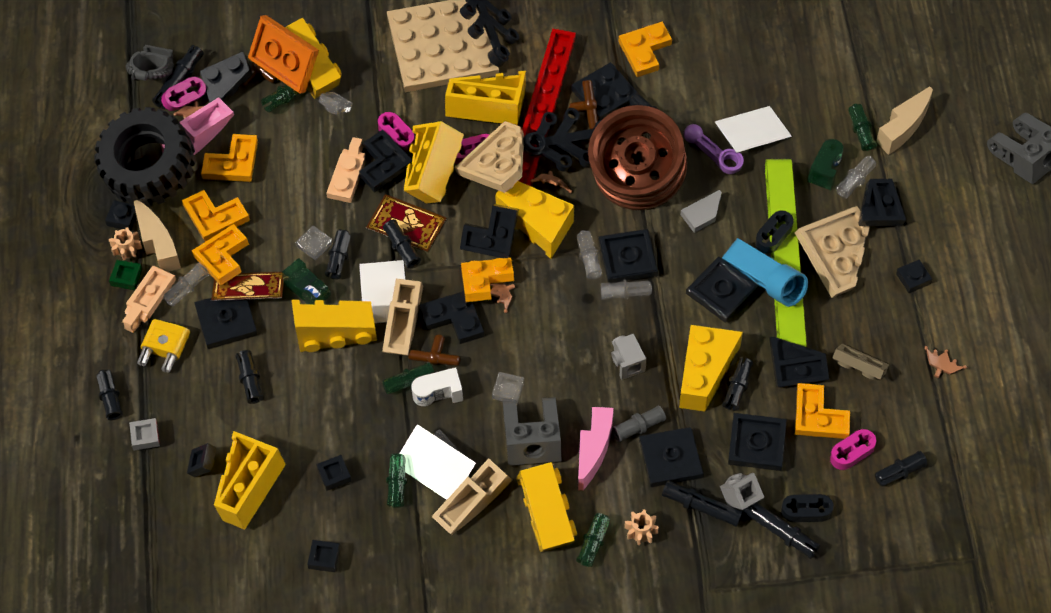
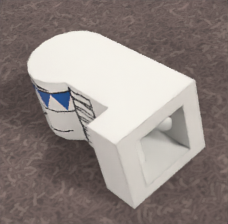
(437, 387)

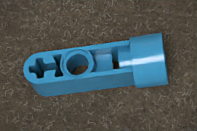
(779, 280)

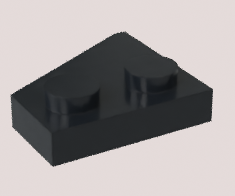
(226, 76)
(881, 205)
(796, 363)

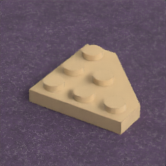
(497, 159)
(835, 249)

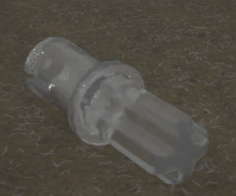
(856, 177)
(589, 255)
(186, 284)
(624, 289)

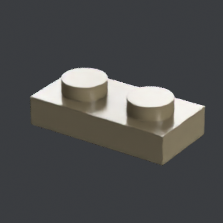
(851, 358)

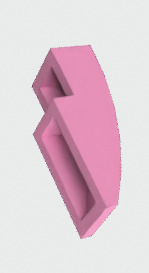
(206, 123)
(594, 445)

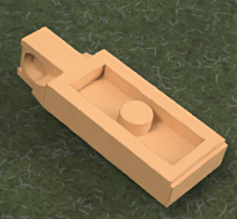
(347, 172)
(147, 297)

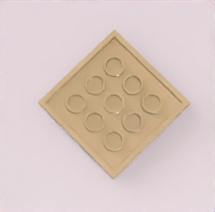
(436, 46)

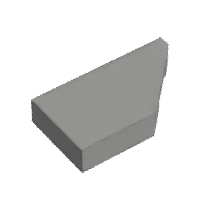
(702, 212)

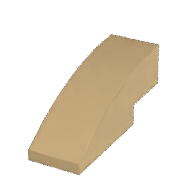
(904, 121)
(156, 238)
(402, 316)
(472, 497)

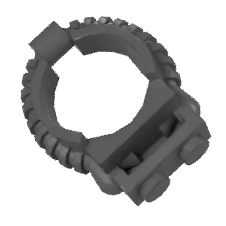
(151, 58)

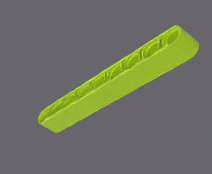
(781, 196)

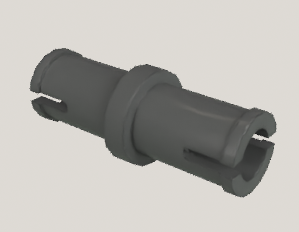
(638, 423)

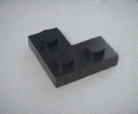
(388, 163)
(496, 239)
(456, 311)

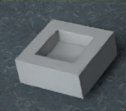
(144, 434)

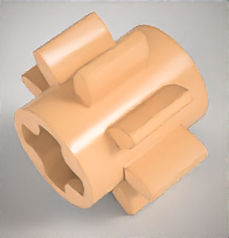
(125, 243)
(638, 520)

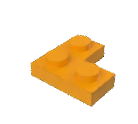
(640, 46)
(234, 166)
(214, 220)
(217, 252)
(480, 274)
(816, 421)

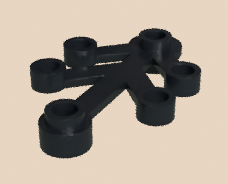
(499, 54)
(560, 139)

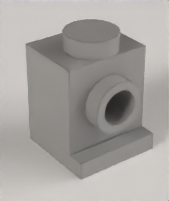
(628, 356)
(739, 487)

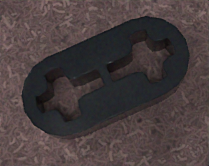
(778, 235)
(807, 508)

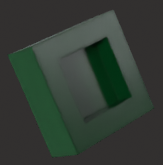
(125, 275)

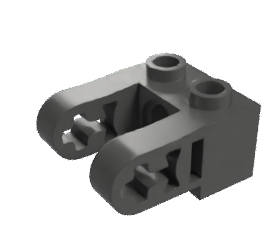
(1032, 158)
(535, 440)

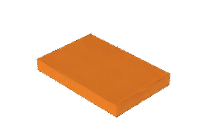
(283, 54)

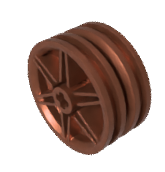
(631, 124)

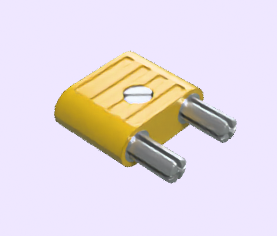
(165, 341)

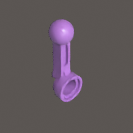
(694, 135)

